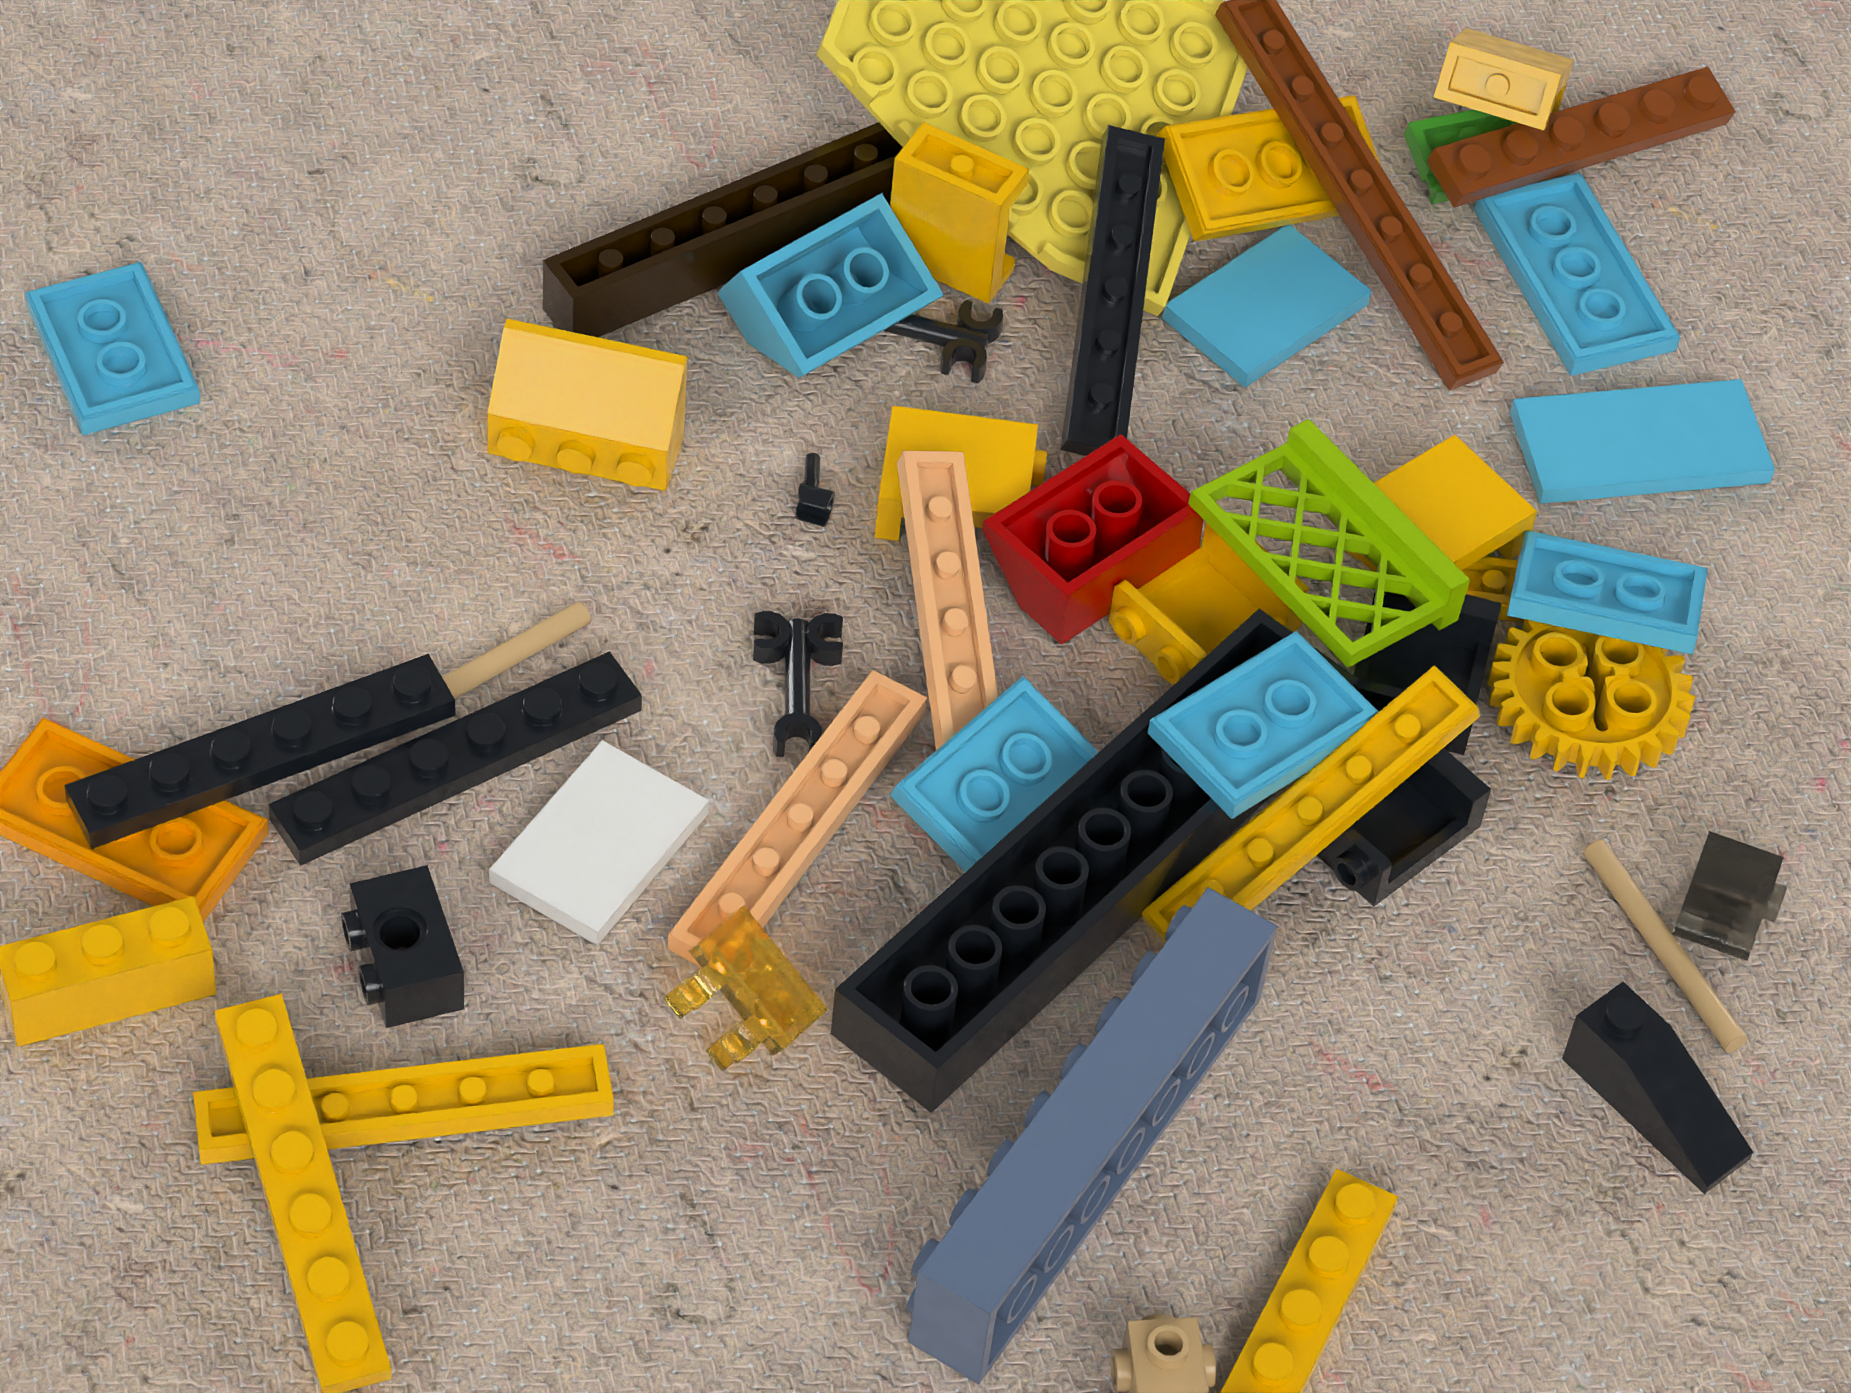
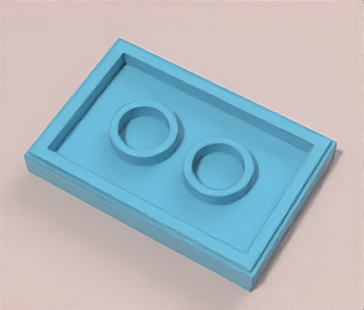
(1266, 305)
(112, 348)
(1608, 592)
(1261, 724)
(993, 773)

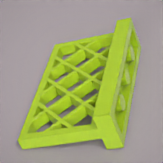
(1365, 524)

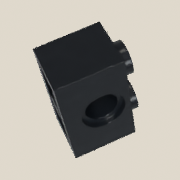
(406, 913)

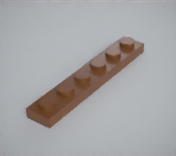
(1580, 137)

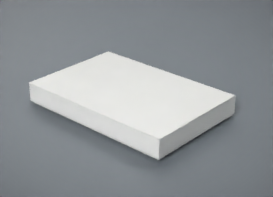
(599, 842)

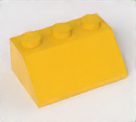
(587, 405)

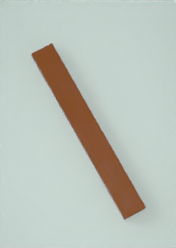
(1360, 191)

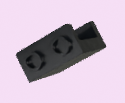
(1456, 651)
(1409, 828)

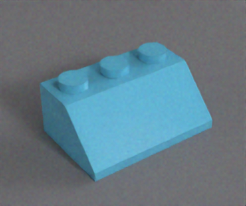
(831, 289)

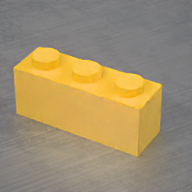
(106, 971)

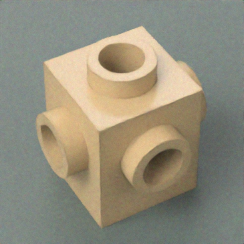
(1163, 1357)

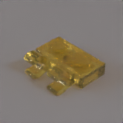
(756, 982)

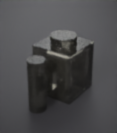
(1730, 896)

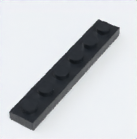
(1113, 290)
(259, 751)
(454, 758)

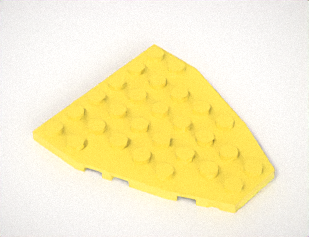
(1041, 91)

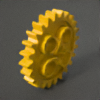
(1549, 701)

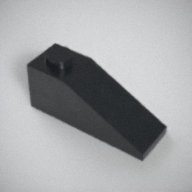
(1655, 1085)

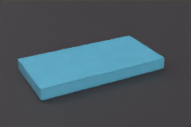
(1576, 274)
(1641, 441)

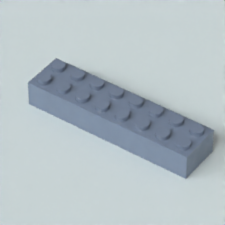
(1088, 1135)

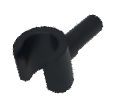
(814, 502)

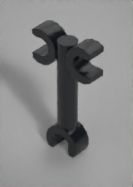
(961, 342)
(797, 642)

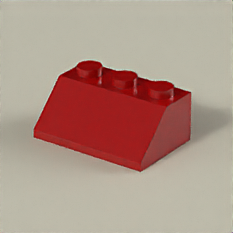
(1087, 532)

